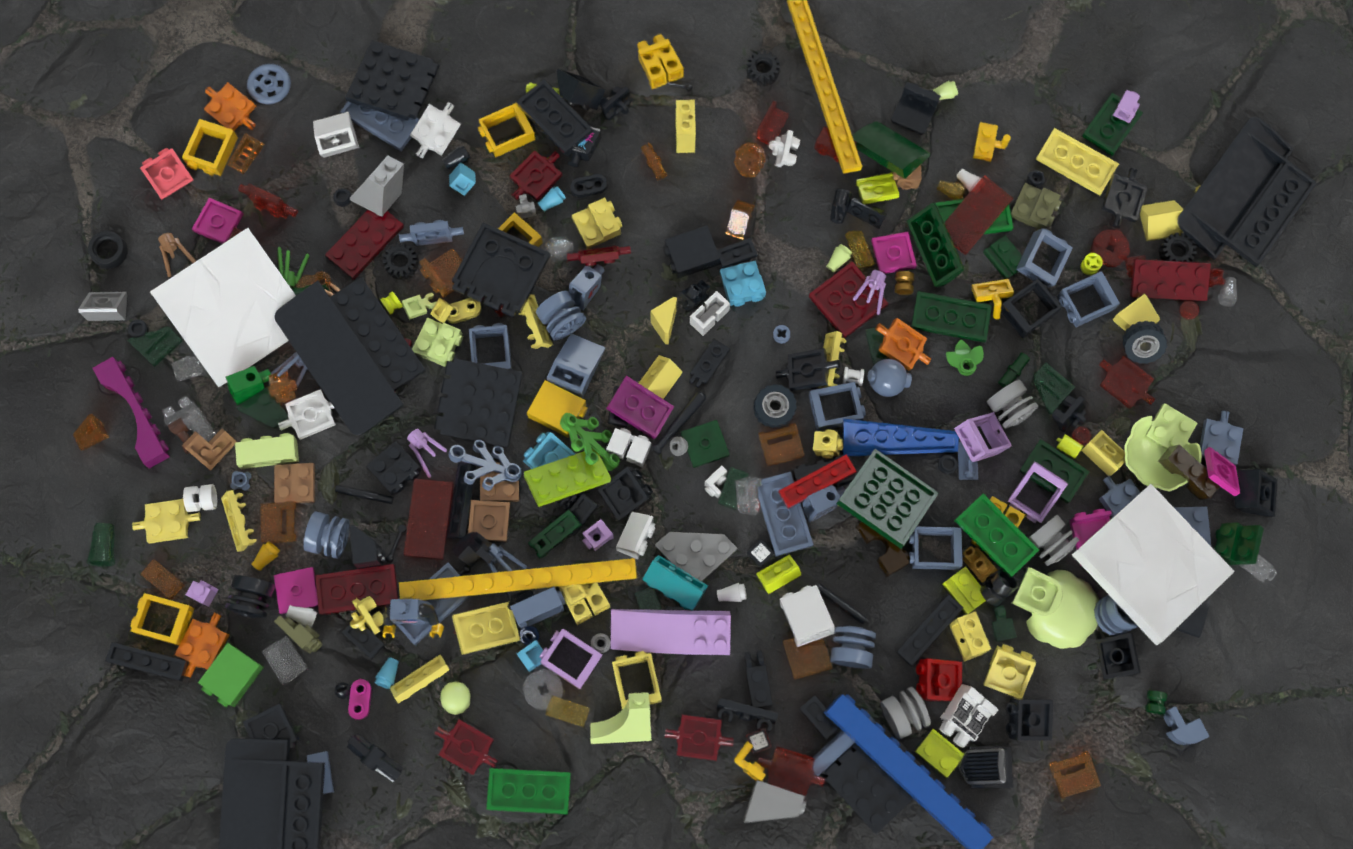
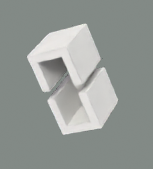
(715, 309)
(638, 450)

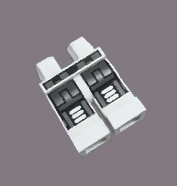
(966, 715)

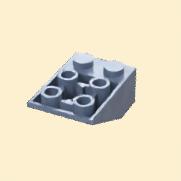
(575, 365)

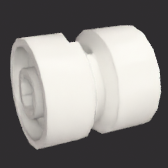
(207, 498)

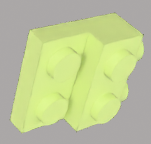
(437, 342)

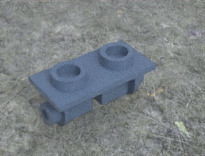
(967, 469)

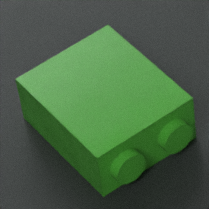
(230, 675)

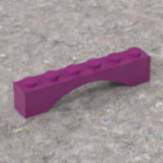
(148, 444)

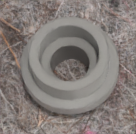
(682, 446)
(605, 638)

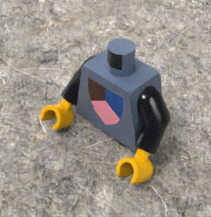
(410, 612)

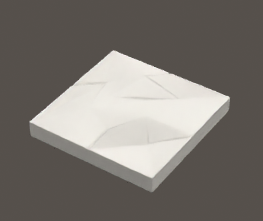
(228, 306)
(1153, 564)

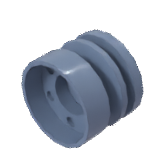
(560, 315)
(326, 534)
(1112, 617)
(853, 646)

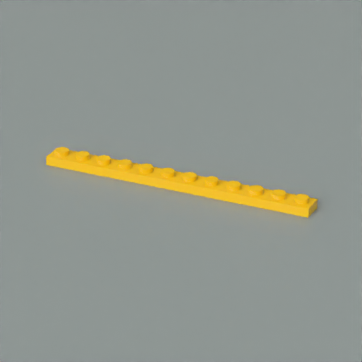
(825, 86)
(519, 580)

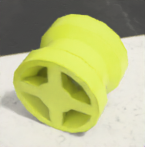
(1091, 260)
(391, 303)

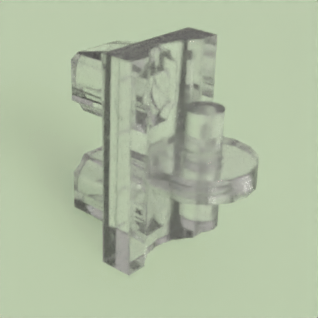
(1261, 570)

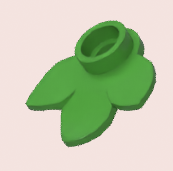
(964, 355)

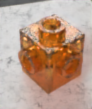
(282, 387)

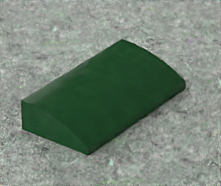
(890, 149)
(935, 245)

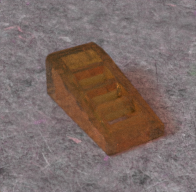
(240, 150)

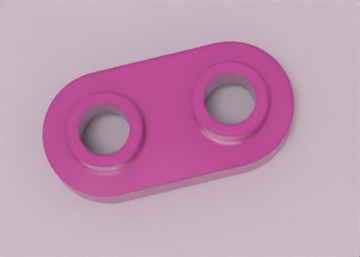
(360, 699)

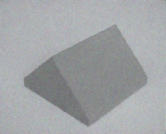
(104, 306)

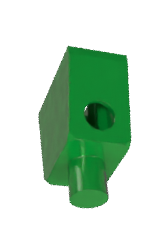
(246, 383)

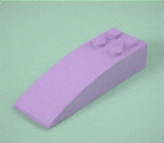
(671, 631)

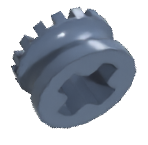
(782, 328)

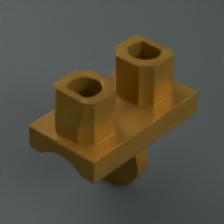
(978, 563)

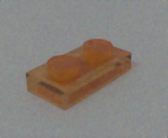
(162, 579)

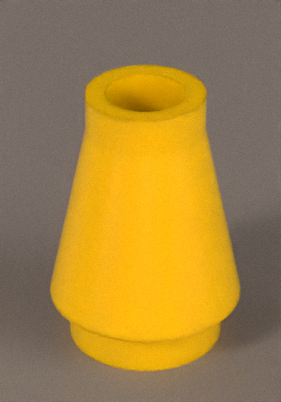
(266, 554)

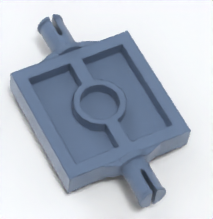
(431, 233)
(1222, 437)
(1118, 495)

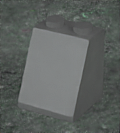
(381, 187)
(773, 803)

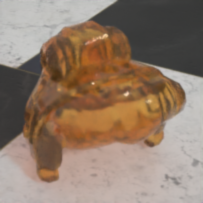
(751, 153)

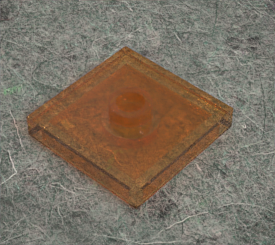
(808, 658)

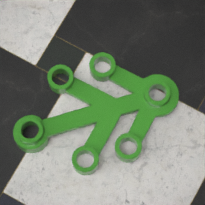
(573, 426)

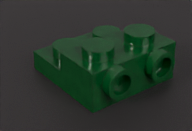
(1238, 543)

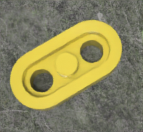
(463, 312)

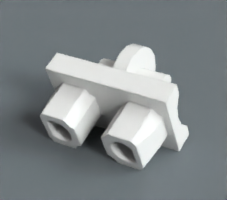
(781, 148)

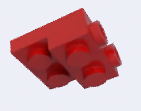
(938, 679)

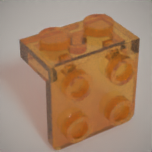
(441, 271)

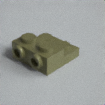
(1036, 206)
(304, 636)

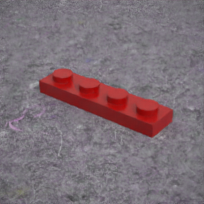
(817, 481)

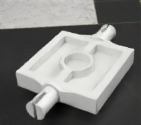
(435, 129)
(309, 414)

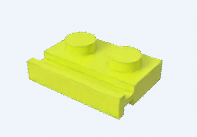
(877, 188)
(965, 590)
(939, 753)

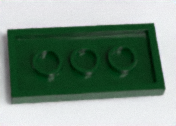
(951, 316)

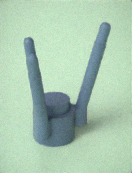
(297, 361)
(497, 553)

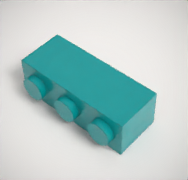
(674, 583)

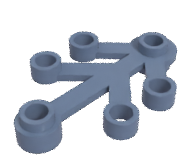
(487, 463)

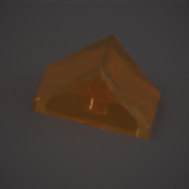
(740, 219)
(90, 432)

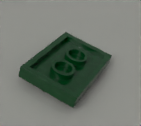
(1107, 130)
(1059, 465)

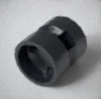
(999, 587)

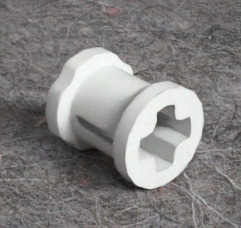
(853, 376)

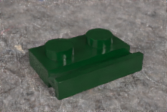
(1004, 257)

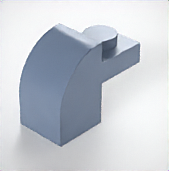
(1184, 733)

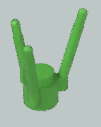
(289, 276)

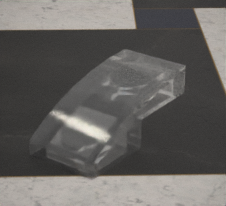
(188, 368)

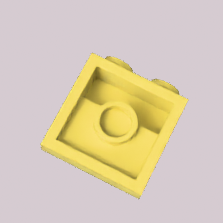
(597, 223)
(1010, 671)

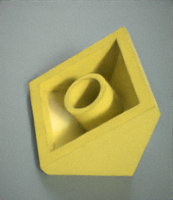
(1160, 219)
(663, 319)
(1105, 453)

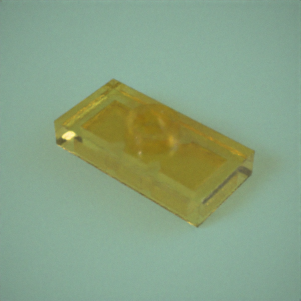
(859, 249)
(567, 711)

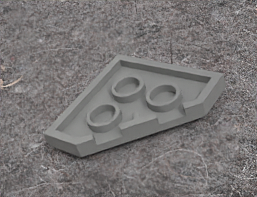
(696, 552)

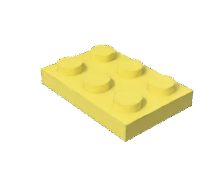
(485, 628)

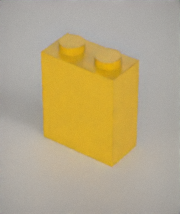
(552, 404)

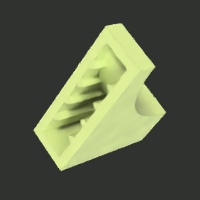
(628, 725)

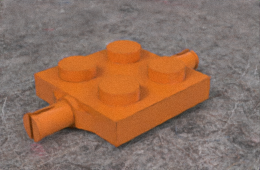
(230, 107)
(903, 344)
(201, 644)

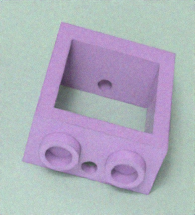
(973, 441)
(1049, 476)
(546, 654)

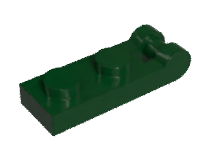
(555, 533)

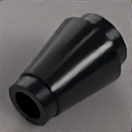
(458, 155)

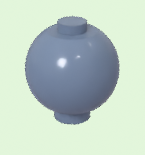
(889, 378)

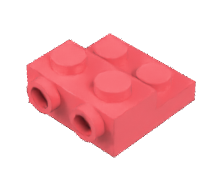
(166, 173)

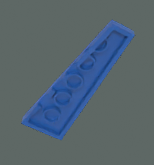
(863, 437)

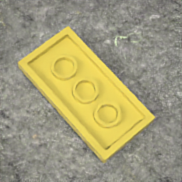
(1077, 161)

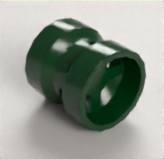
(1156, 702)

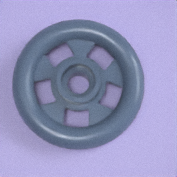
(264, 70)

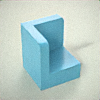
(462, 179)
(531, 655)

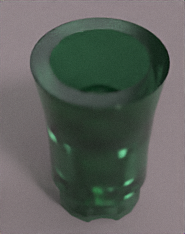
(102, 546)

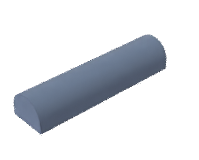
(832, 751)

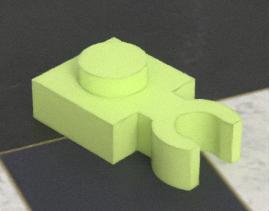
(416, 306)

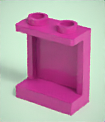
(1086, 526)

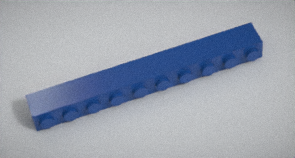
(907, 773)

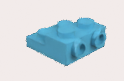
(742, 283)
(547, 450)

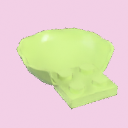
(1152, 439)
(1059, 607)

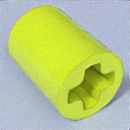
(1069, 446)

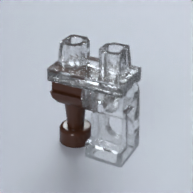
(188, 419)

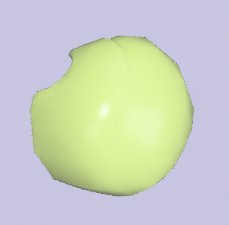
(455, 697)

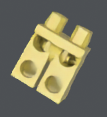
(595, 599)

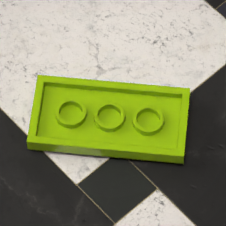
(565, 478)

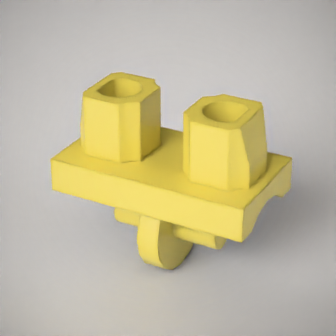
(363, 608)

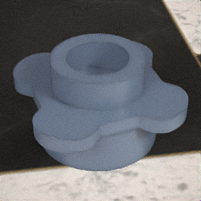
(236, 476)

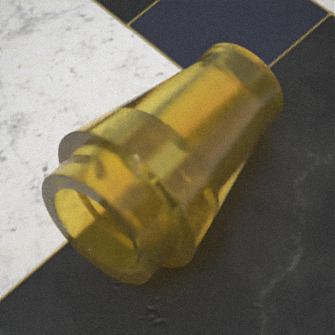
(951, 189)

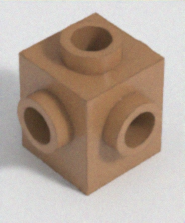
(911, 181)

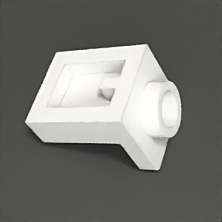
(718, 478)

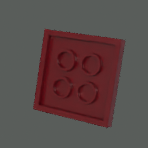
(837, 304)

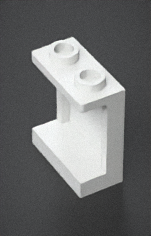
(807, 615)

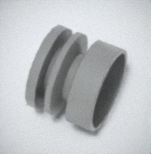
(1012, 404)
(1053, 540)
(908, 711)

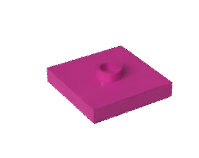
(217, 221)
(894, 252)
(1222, 471)
(296, 589)

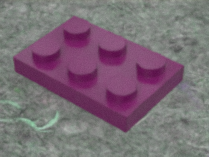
(640, 407)

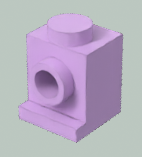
(1127, 106)
(600, 529)
(202, 592)

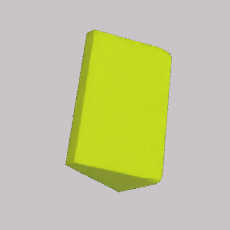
(779, 574)

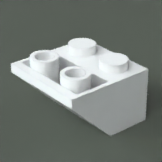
(335, 134)
(635, 534)

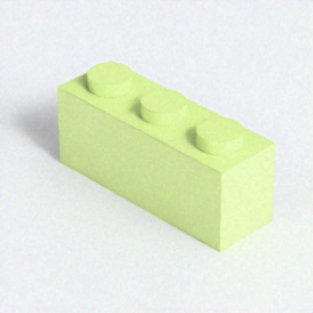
(266, 451)

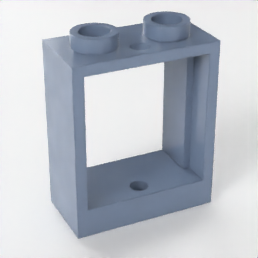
(1034, 272)
(1104, 291)
(495, 330)
(814, 397)
(956, 547)
(538, 607)

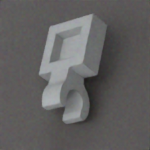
(525, 208)

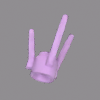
(875, 281)
(419, 440)

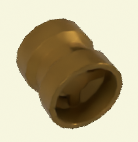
(904, 283)

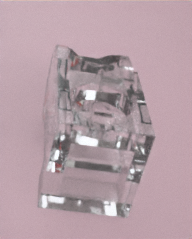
(748, 495)

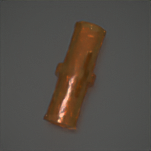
(654, 161)

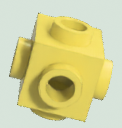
(827, 444)

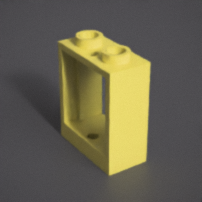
(685, 126)
(970, 629)
(639, 658)

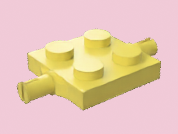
(166, 521)

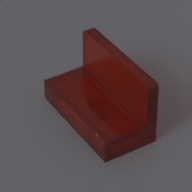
(771, 124)

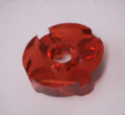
(1117, 240)

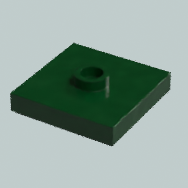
(705, 443)

